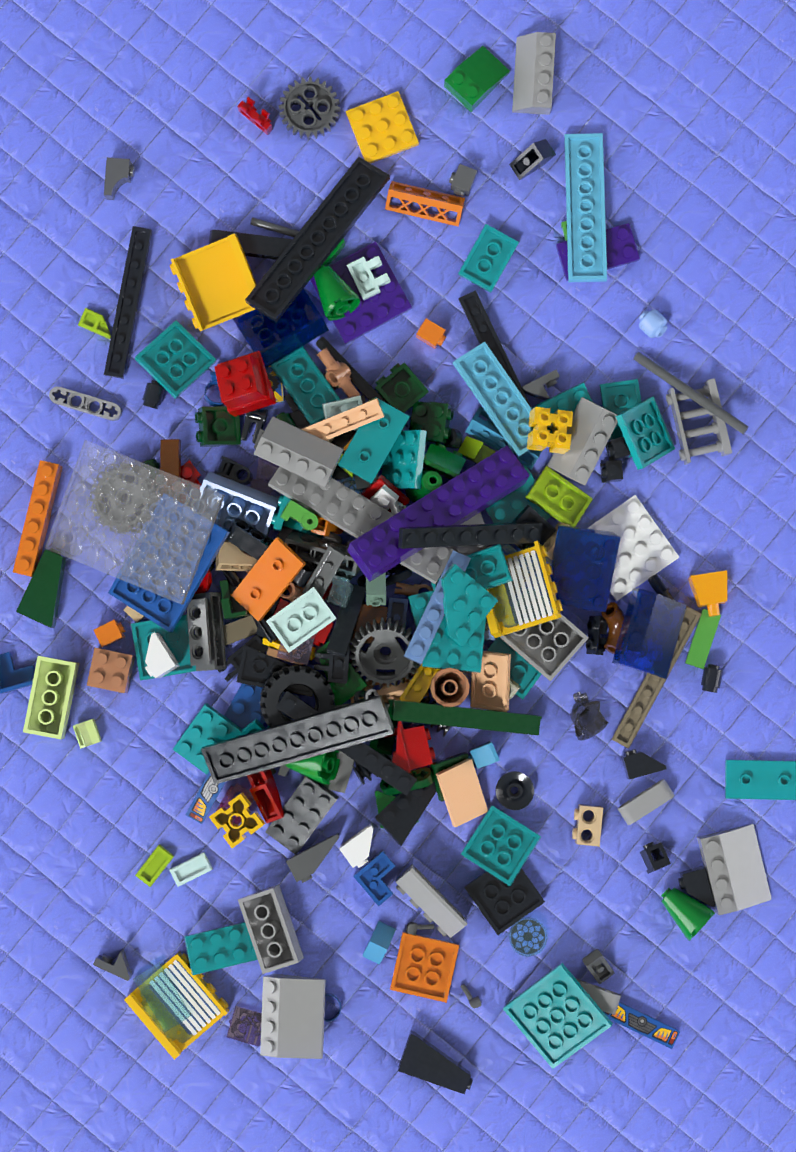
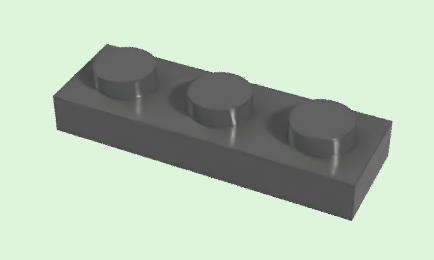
(326, 570)

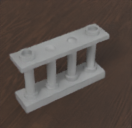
(718, 427)

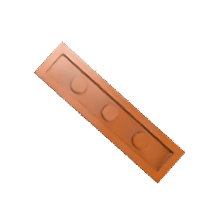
(426, 197)

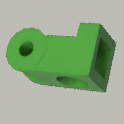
(306, 519)

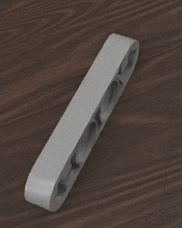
(85, 405)

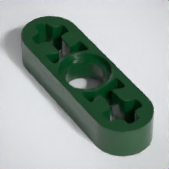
(424, 779)

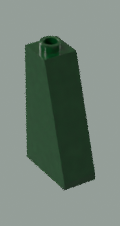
(44, 590)

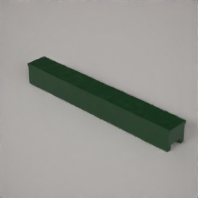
(464, 717)

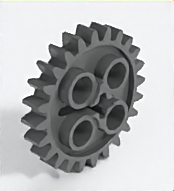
(296, 119)

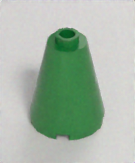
(334, 294)
(429, 482)
(319, 768)
(686, 912)

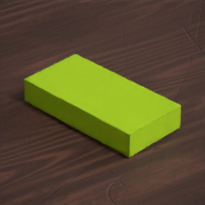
(154, 865)

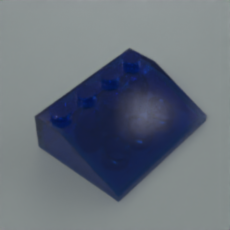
(278, 339)
(584, 566)
(649, 633)

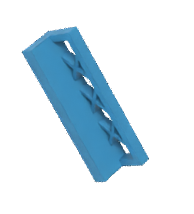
(489, 434)

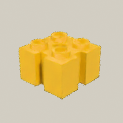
(540, 437)
(235, 832)

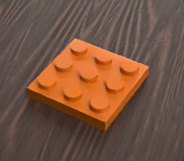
(424, 967)

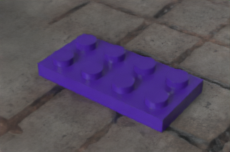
(619, 248)

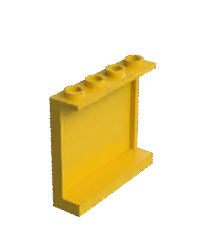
(215, 282)

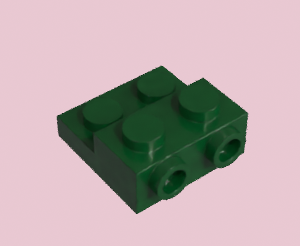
(401, 388)
(434, 419)
(217, 427)

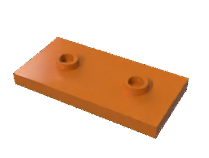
(268, 579)

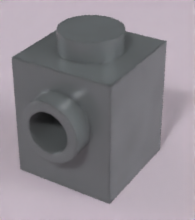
(462, 180)

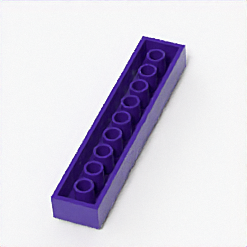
(446, 506)

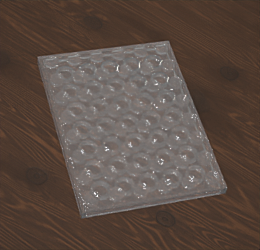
(134, 521)

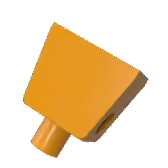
(710, 590)

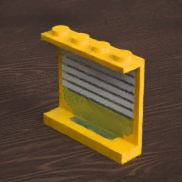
(527, 598)
(197, 996)

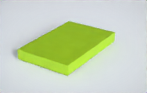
(559, 497)

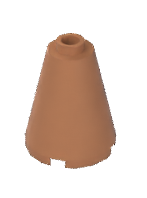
(456, 684)

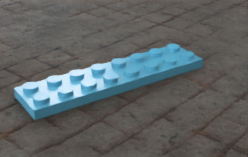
(585, 208)

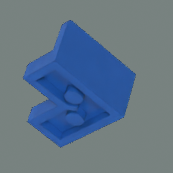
(14, 679)
(370, 877)

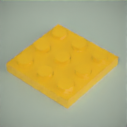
(382, 128)

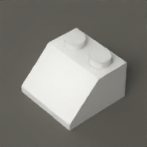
(159, 657)
(358, 847)

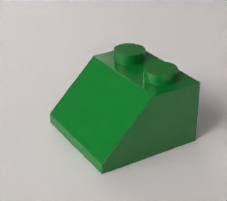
(443, 461)

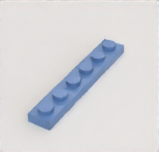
(432, 615)

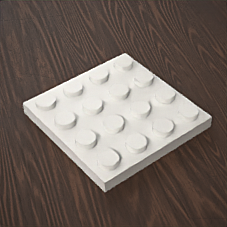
(641, 548)

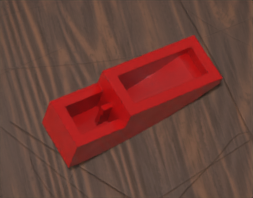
(266, 795)

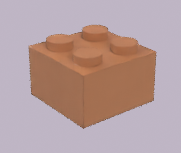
(111, 670)

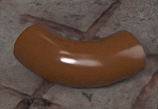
(614, 618)

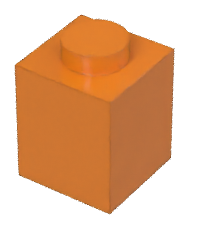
(431, 334)
(110, 633)

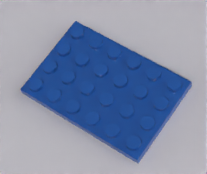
(160, 609)

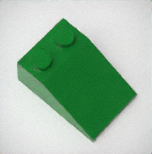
(475, 78)

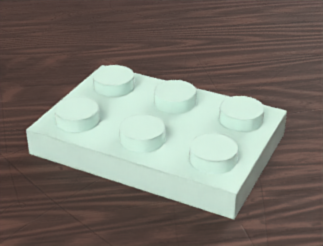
(301, 619)

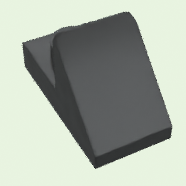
(536, 387)
(598, 966)
(119, 968)

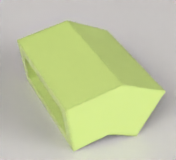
(87, 733)

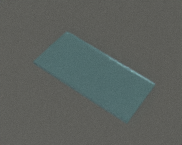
(162, 997)

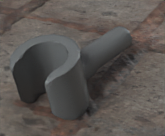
(412, 927)
(474, 1002)

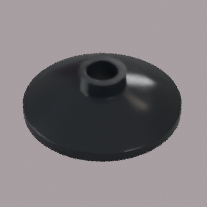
(522, 797)

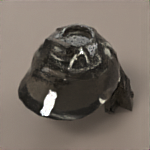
(586, 717)

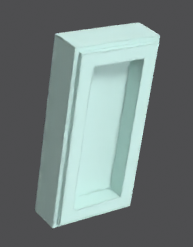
(191, 869)

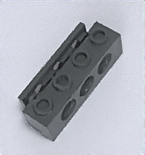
(316, 548)
(209, 632)

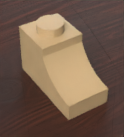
(233, 559)

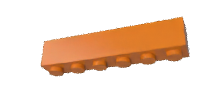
(37, 518)

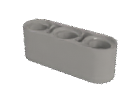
(646, 802)
(604, 998)

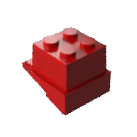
(244, 384)
(412, 747)

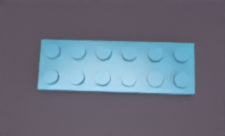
(497, 395)

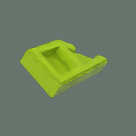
(95, 323)

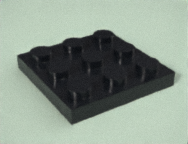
(502, 903)

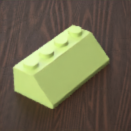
(51, 697)

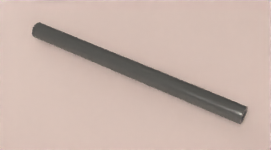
(691, 393)

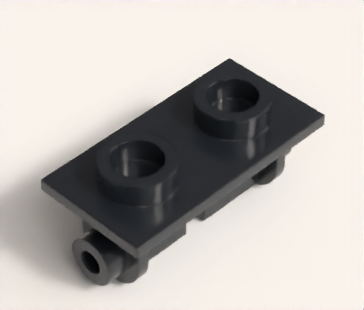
(596, 626)

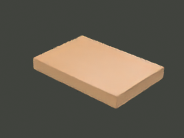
(492, 686)
(462, 792)

